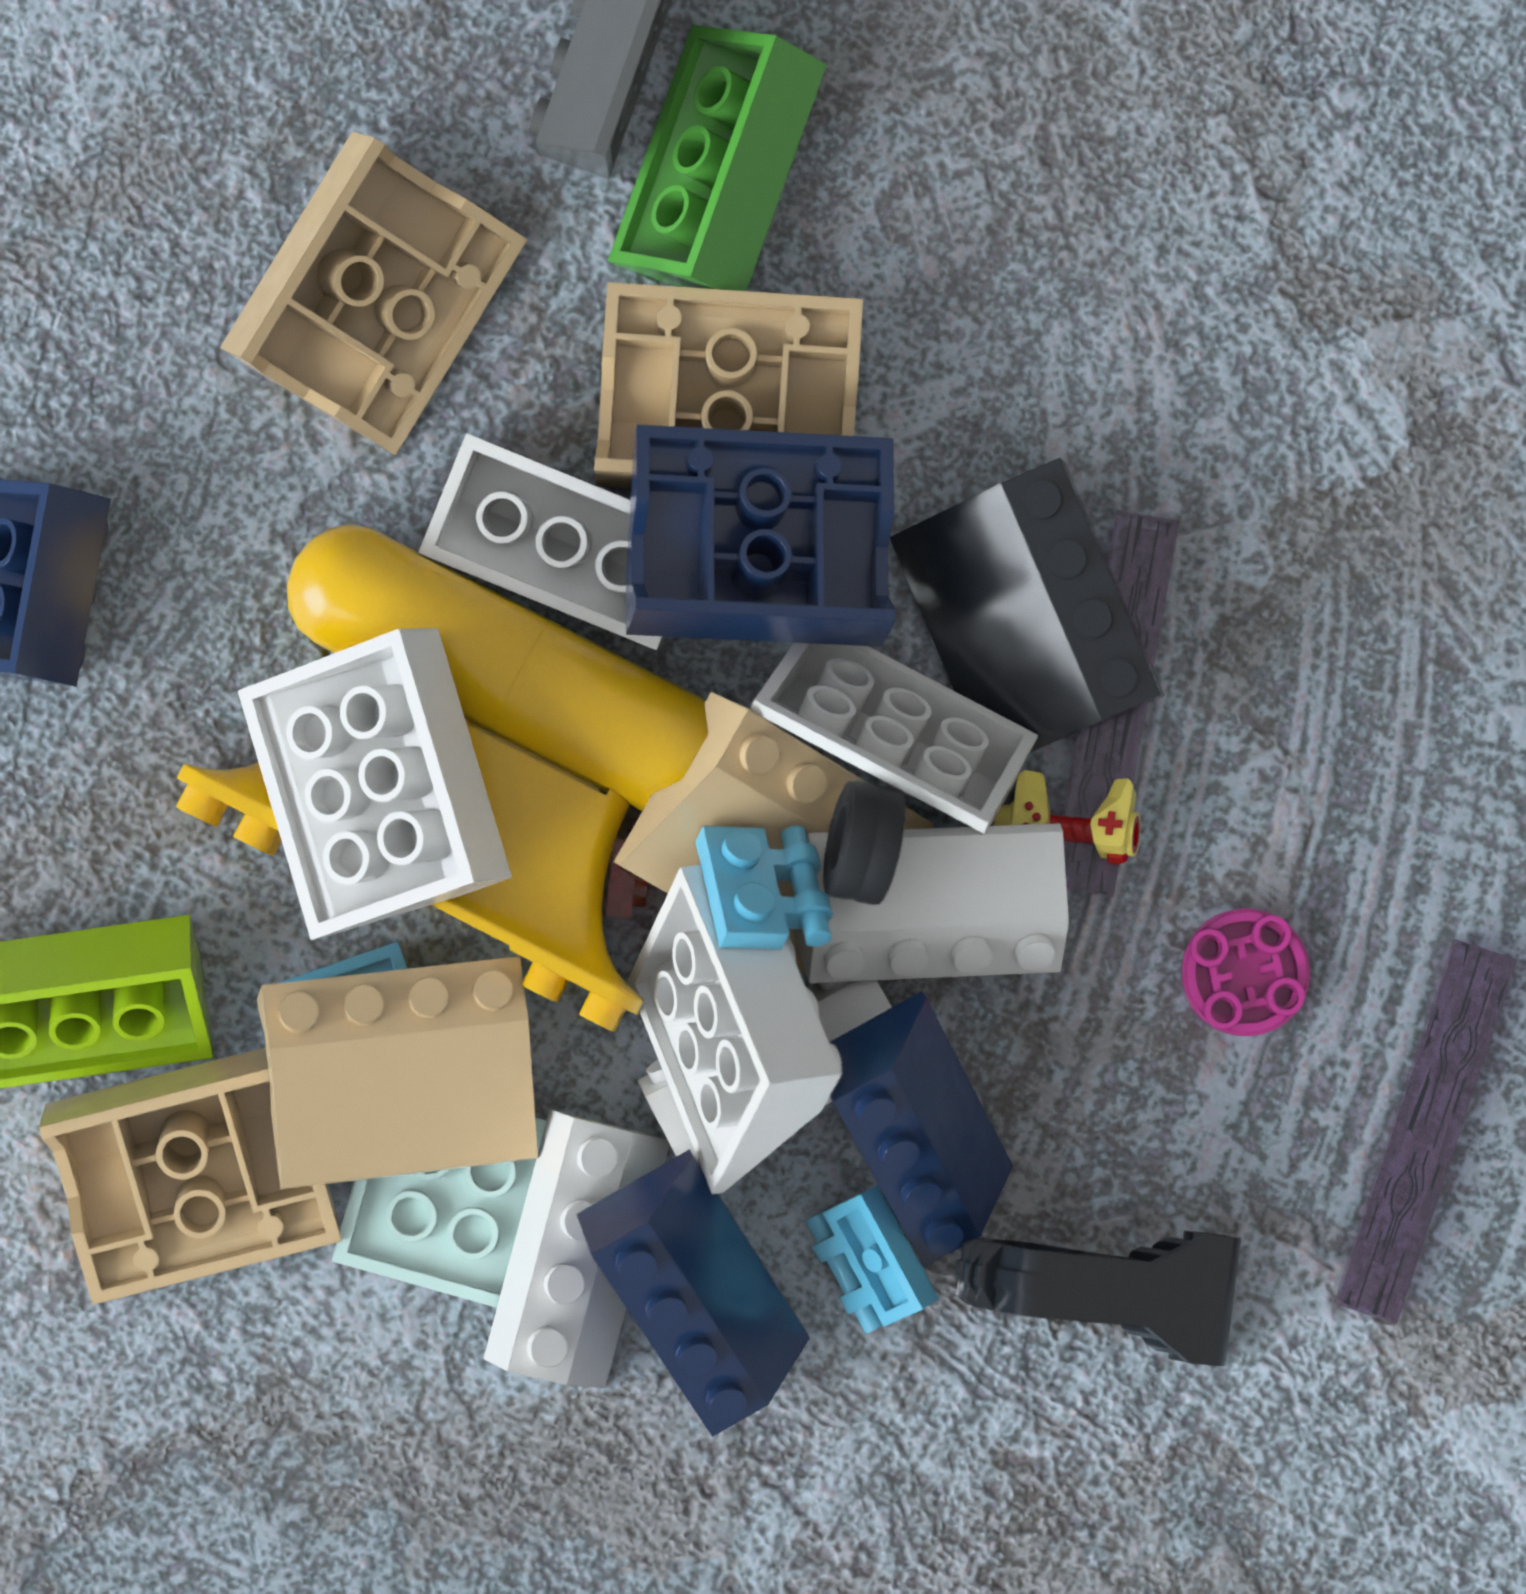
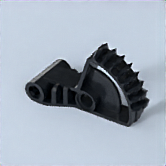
(1167, 1294)

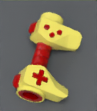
(1111, 829)

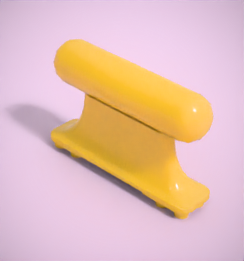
(548, 730)

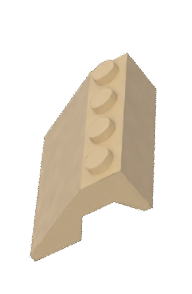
(373, 292)
(723, 365)
(740, 778)
(399, 1072)
(179, 1178)

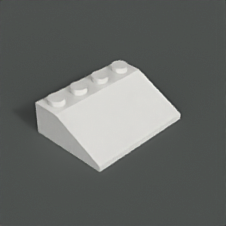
(898, 727)
(374, 782)
(730, 1035)

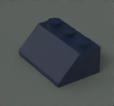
(47, 578)

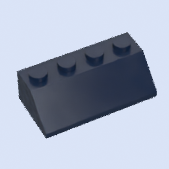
(920, 1127)
(696, 1290)

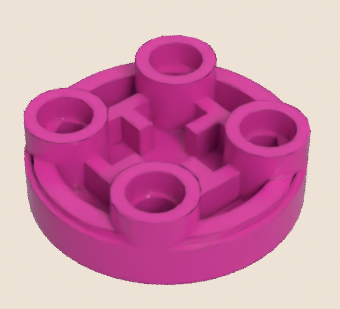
(1245, 972)

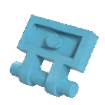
(744, 887)
(871, 1260)

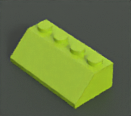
(102, 1001)

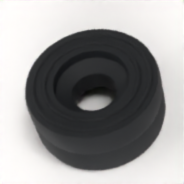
(864, 842)

